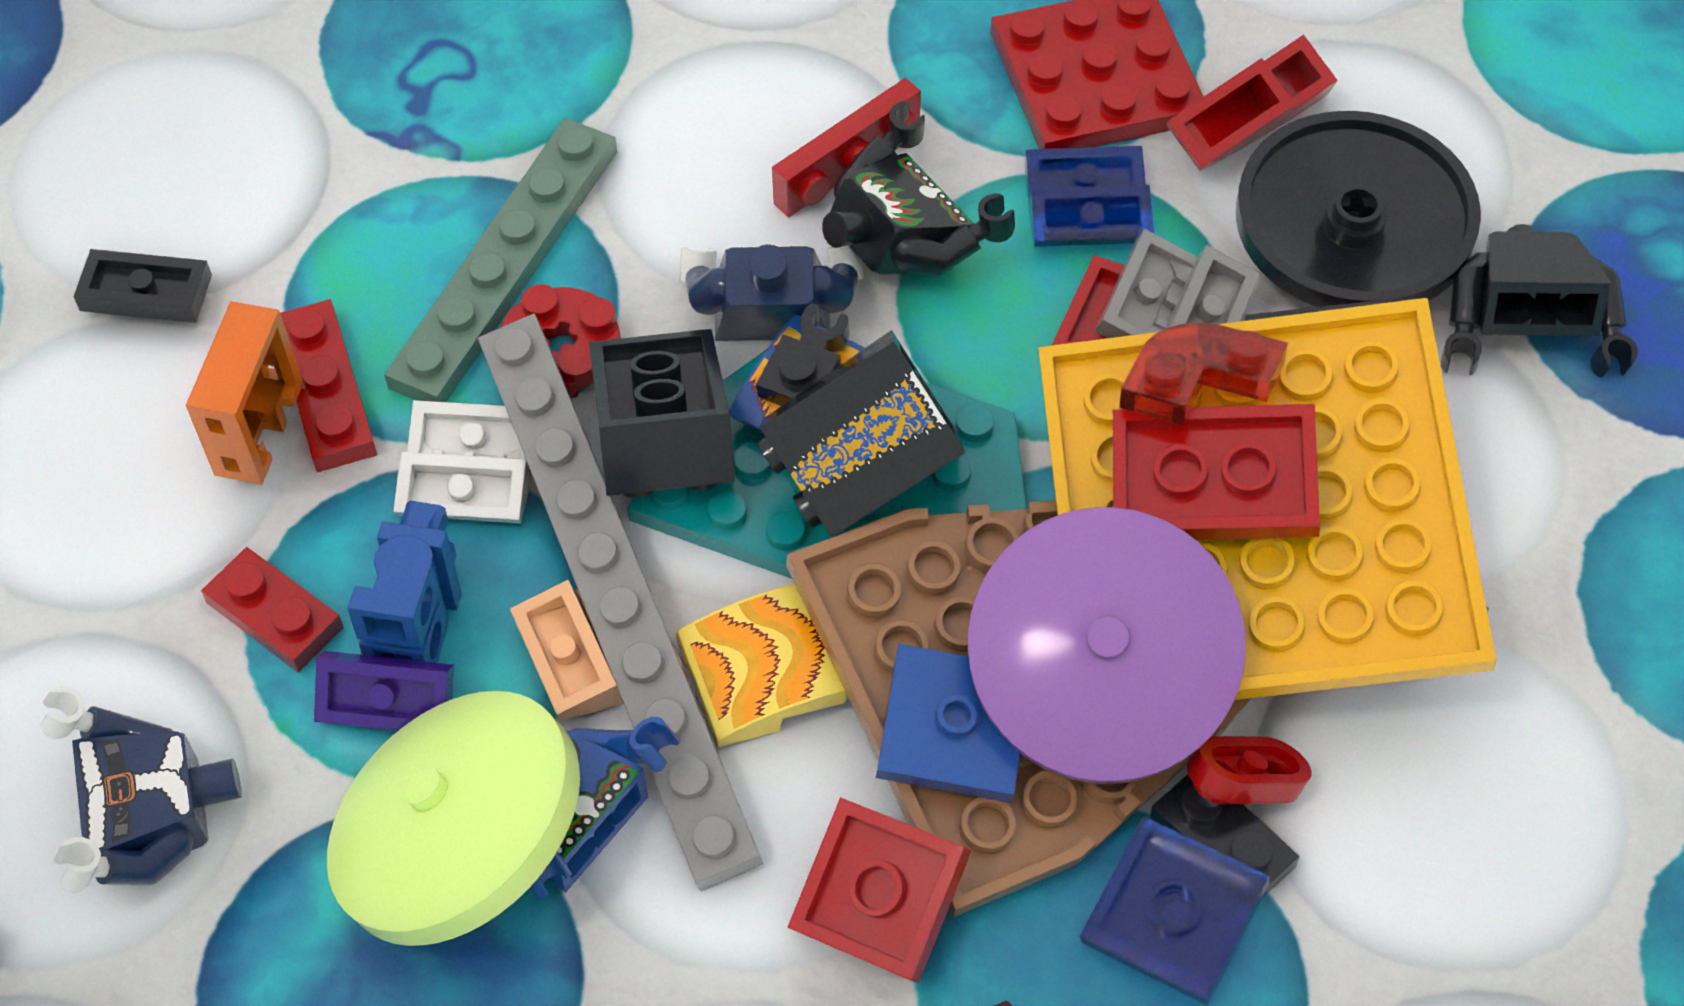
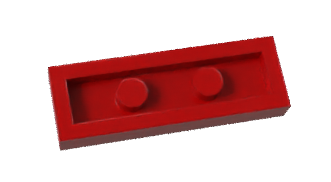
(817, 166)
(329, 396)

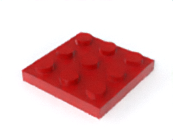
(1094, 70)

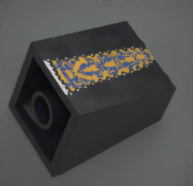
(859, 436)

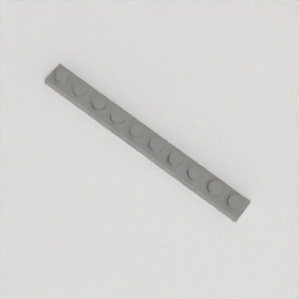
(619, 602)

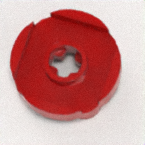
(570, 314)

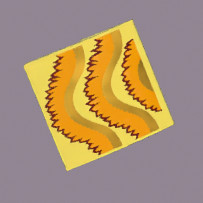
(758, 665)

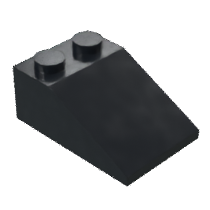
(662, 413)

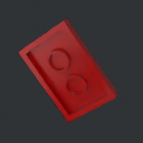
(1222, 471)

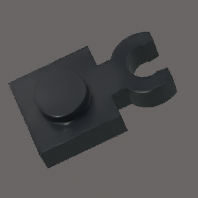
(802, 362)

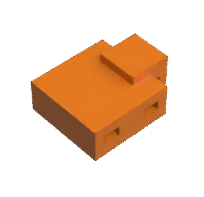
(240, 394)

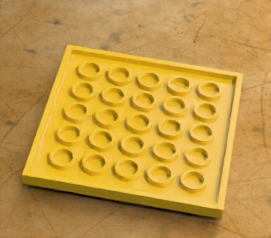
(1395, 562)

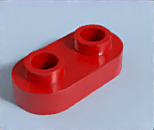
(1248, 770)

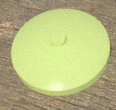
(453, 818)

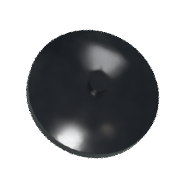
(1357, 210)

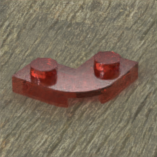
(1191, 355)

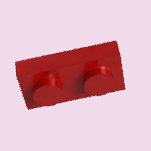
(272, 609)

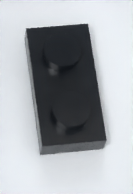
(143, 285)
(1225, 828)

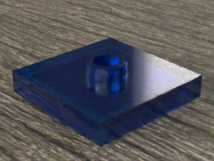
(1175, 910)

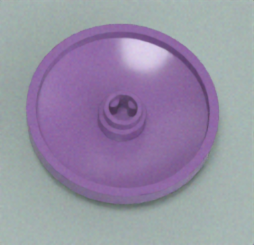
(1106, 645)

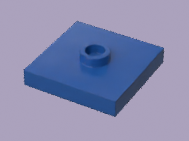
(940, 731)

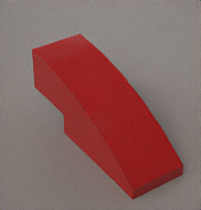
(1252, 103)

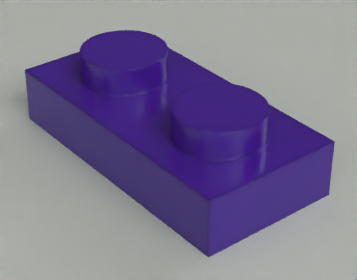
(378, 689)

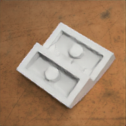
(465, 462)

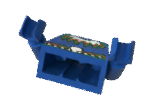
(608, 793)

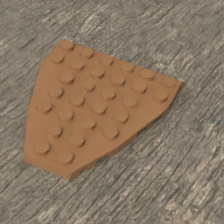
(916, 586)

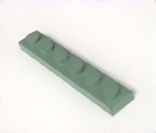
(501, 263)

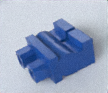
(413, 588)

